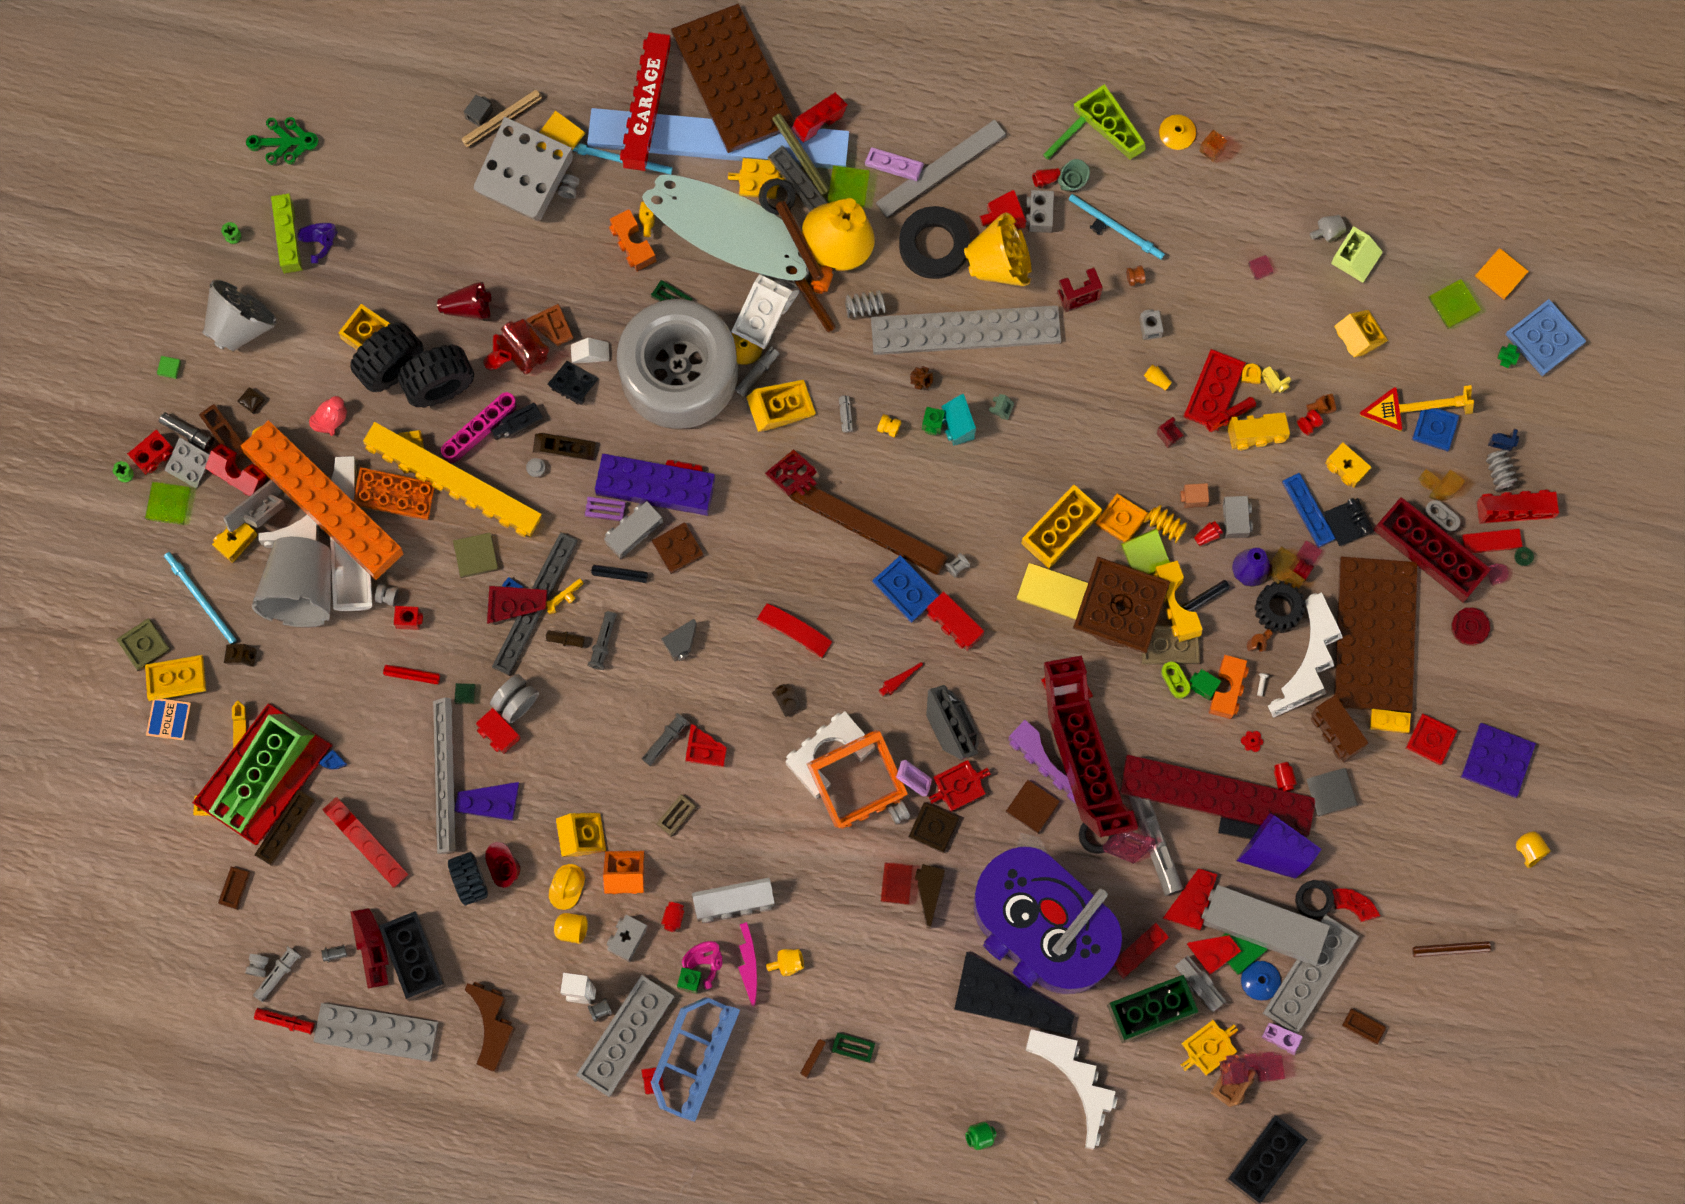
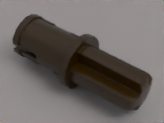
(565, 638)

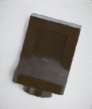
(240, 654)
(786, 699)

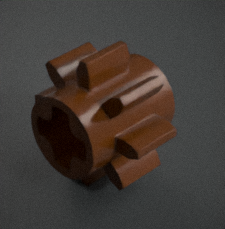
(921, 378)

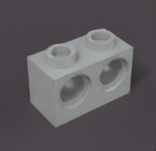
(1040, 211)

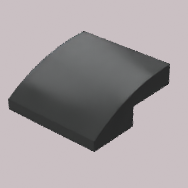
(1332, 792)

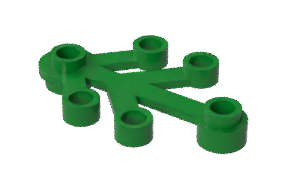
(284, 142)

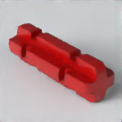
(684, 465)

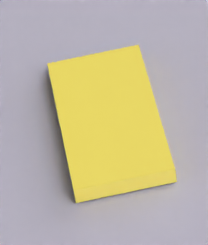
(1052, 591)

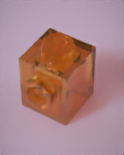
(1213, 145)

